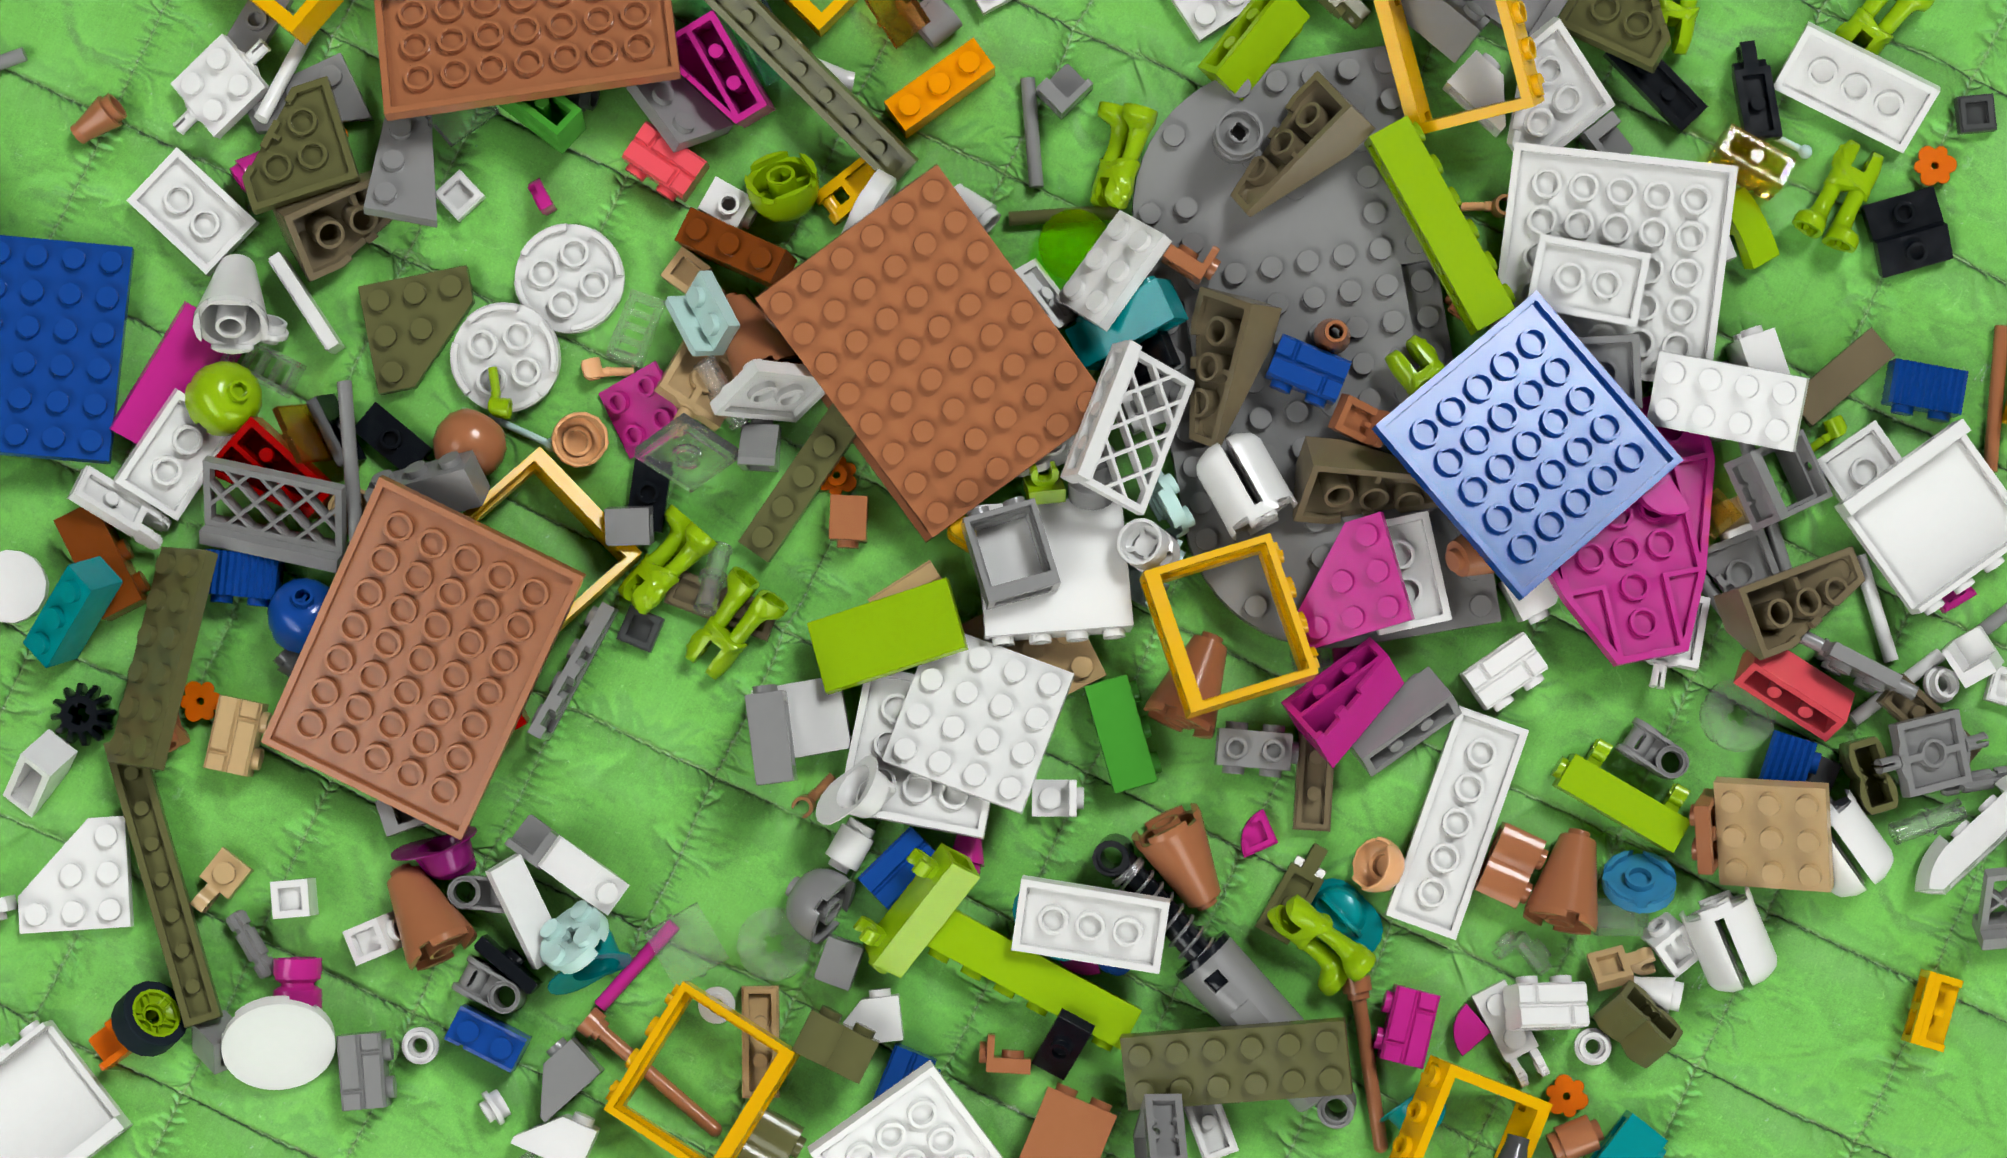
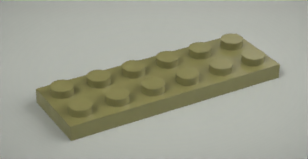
(162, 658)
(1239, 1062)

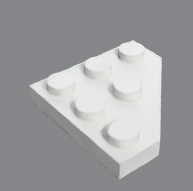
(1571, 91)
(83, 883)

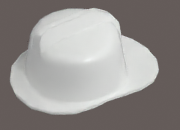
(855, 793)

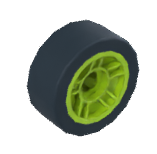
(143, 1004)

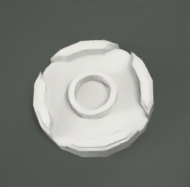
(22, 586)

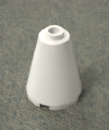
(232, 308)

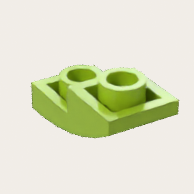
(1751, 231)

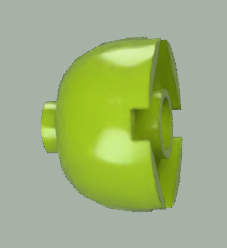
(782, 186)
(223, 397)

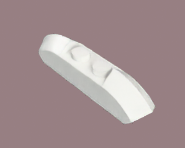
(1950, 862)

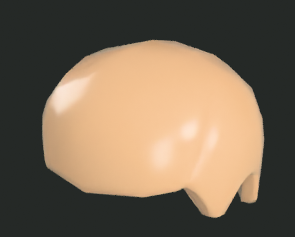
(579, 439)
(1378, 865)

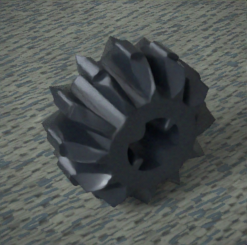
(93, 706)

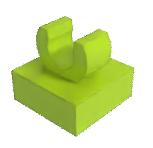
(1044, 487)

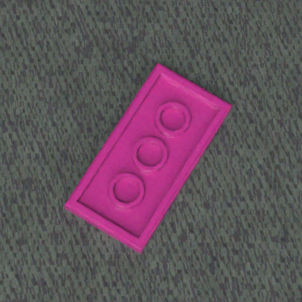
(170, 367)

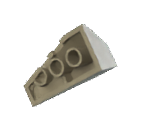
(1312, 138)
(329, 228)
(1230, 349)
(1350, 480)
(1783, 607)

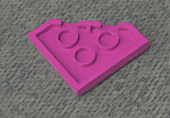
(1357, 585)

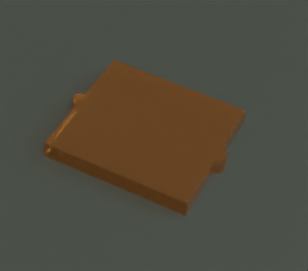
(899, 18)
(302, 434)

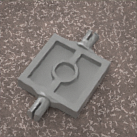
(1867, 673)
(1930, 753)

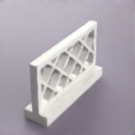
(1100, 419)

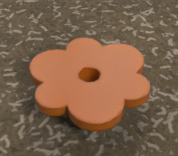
(1944, 165)
(845, 482)
(193, 693)
(1576, 1099)

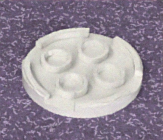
(570, 277)
(513, 341)
(278, 1043)

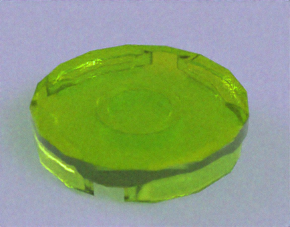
(1068, 239)

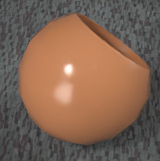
(473, 431)

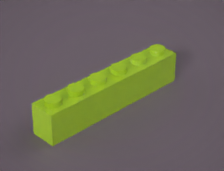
(1440, 225)
(1032, 977)

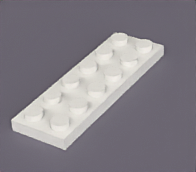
(1457, 822)

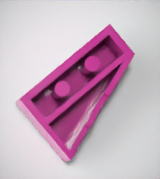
(721, 71)
(1344, 700)

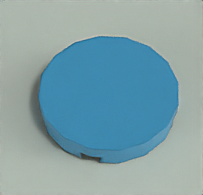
(1639, 881)

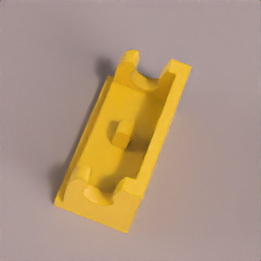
(1931, 1010)

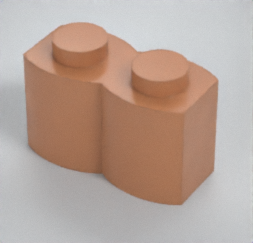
(1510, 865)

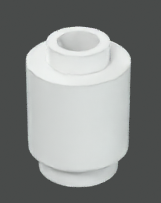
(850, 845)

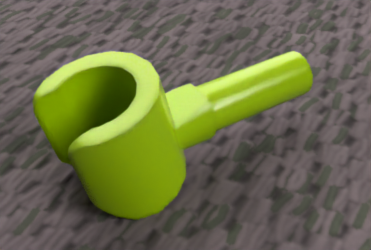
(498, 406)
(1835, 428)

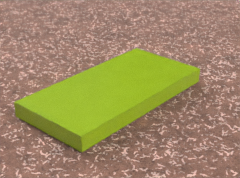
(887, 636)

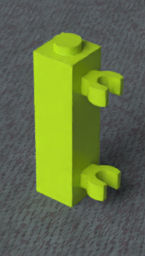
(1620, 801)
(919, 911)

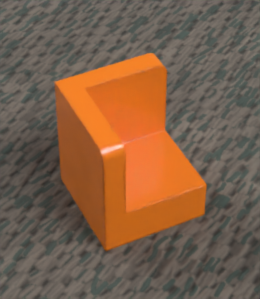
(108, 1047)

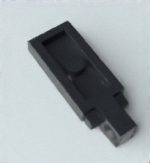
(1755, 94)

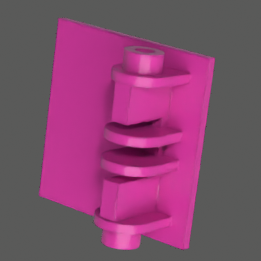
(637, 408)

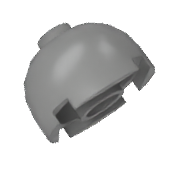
(816, 902)

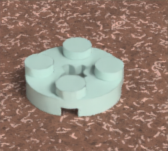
(1167, 506)
(572, 937)

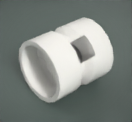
(1147, 545)

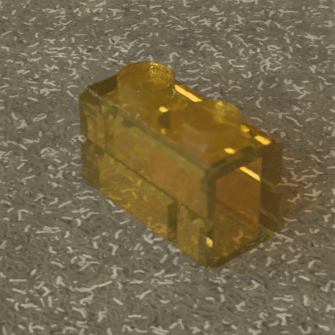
(1758, 163)

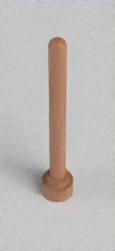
(1358, 993)
(597, 1027)

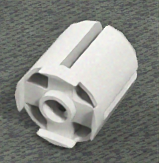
(1259, 476)
(1862, 841)
(1746, 932)

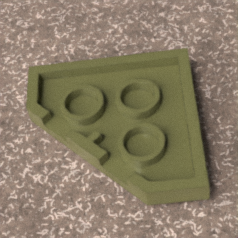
(1620, 27)
(302, 151)
(412, 323)

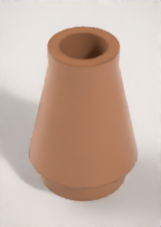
(100, 117)
(1326, 342)

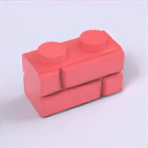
(653, 158)

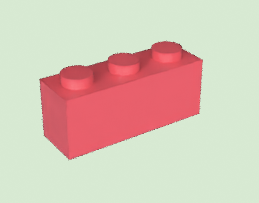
(1796, 691)

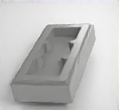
(253, 25)

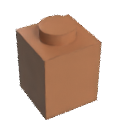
(848, 520)

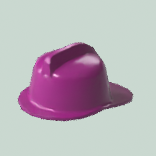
(440, 856)

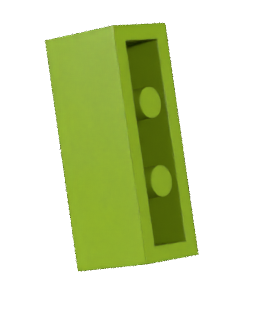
(1253, 42)

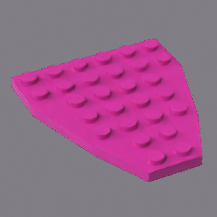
(1646, 571)

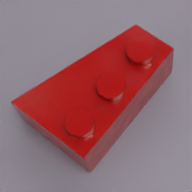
(263, 446)

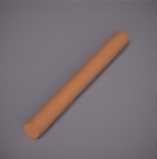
(1996, 397)

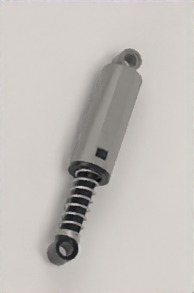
(1215, 969)

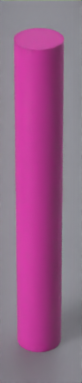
(625, 977)

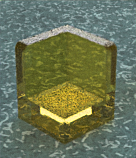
(1723, 514)

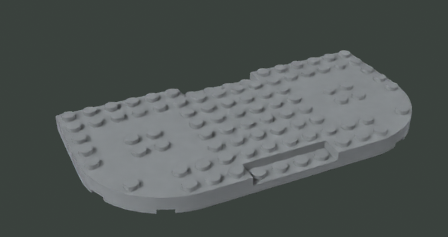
(1318, 255)

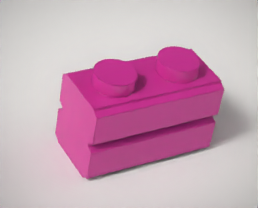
(1406, 1025)

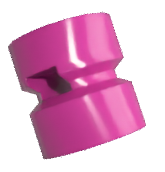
(299, 978)

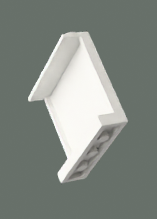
(1932, 519)
(1092, 574)
(53, 1099)

